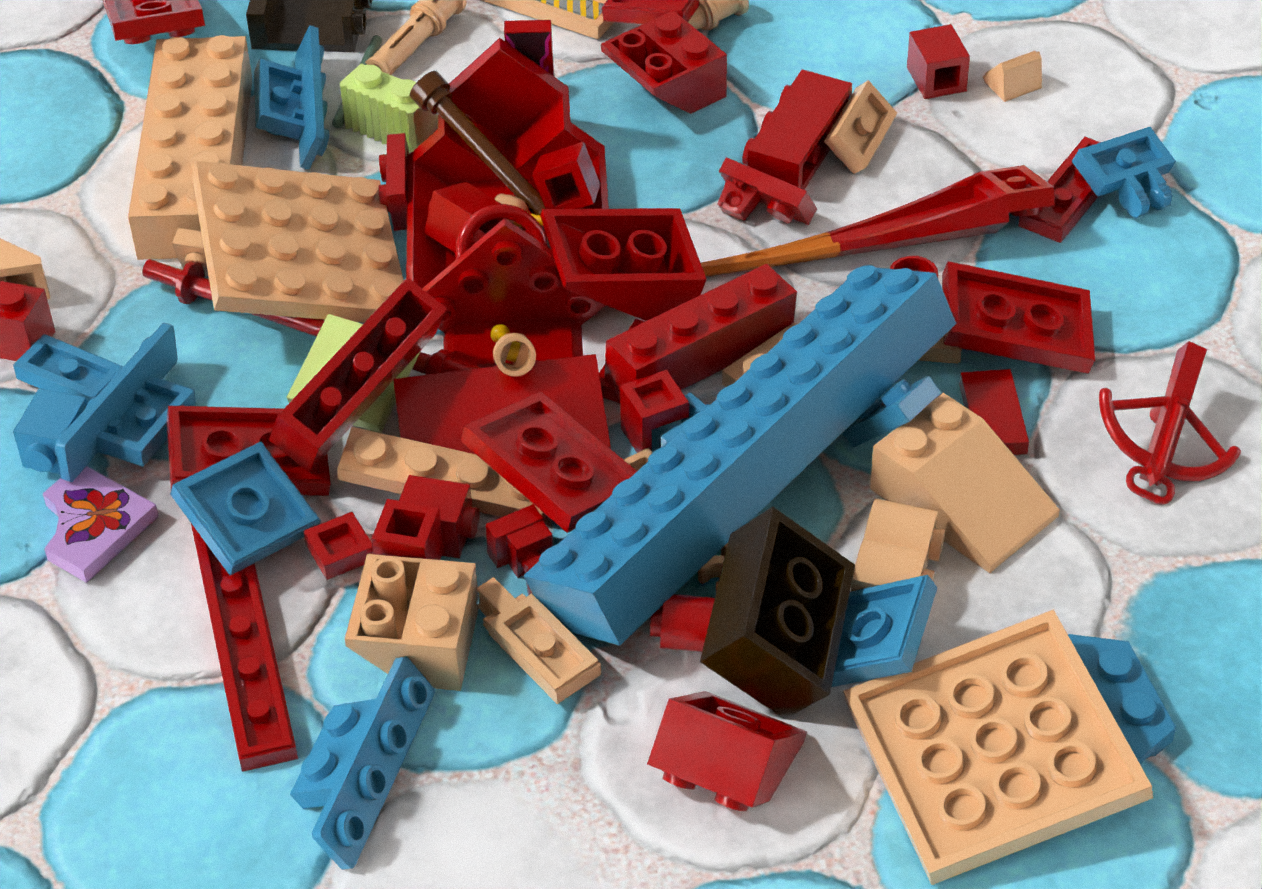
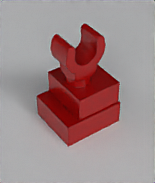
(518, 540)

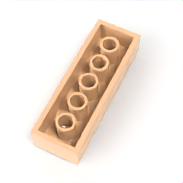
(191, 115)

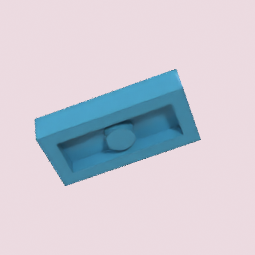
(64, 368)
(892, 410)

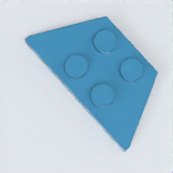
(1127, 693)

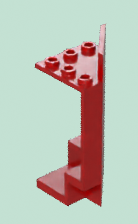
(506, 272)

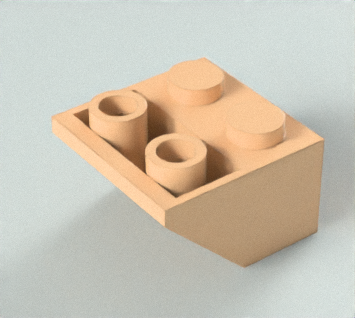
(417, 613)

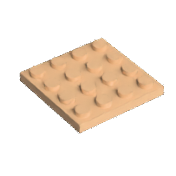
(294, 242)
(996, 747)

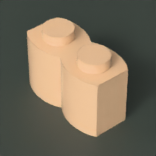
(897, 544)

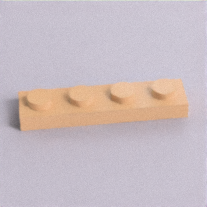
(387, 460)

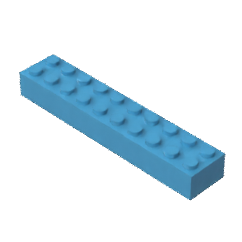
(739, 452)

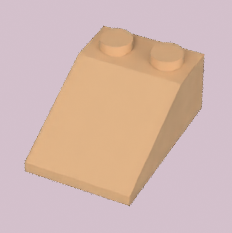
(965, 472)

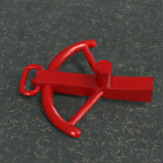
(1169, 416)

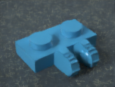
(1125, 164)

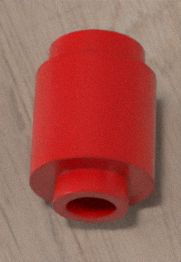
(682, 622)

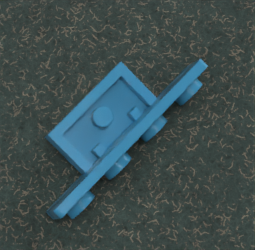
(291, 99)
(130, 412)
(360, 759)

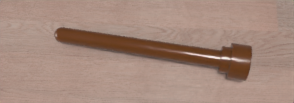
(433, 94)

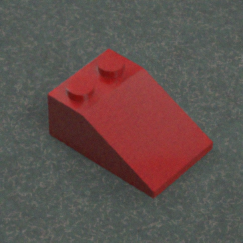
(626, 257)

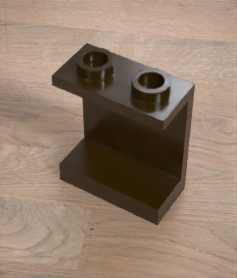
(285, 22)

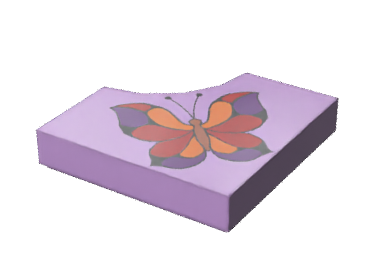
(93, 522)

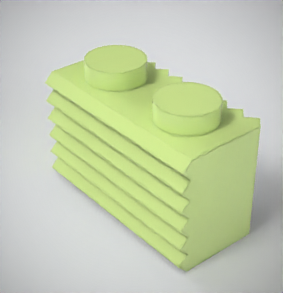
(382, 106)

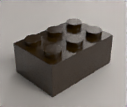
(778, 614)

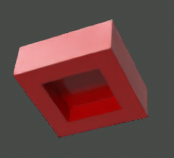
(338, 545)

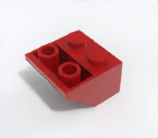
(672, 62)

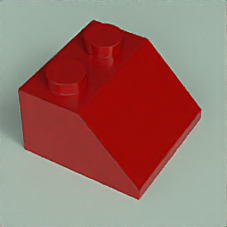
(724, 749)

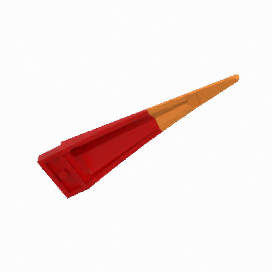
(958, 211)

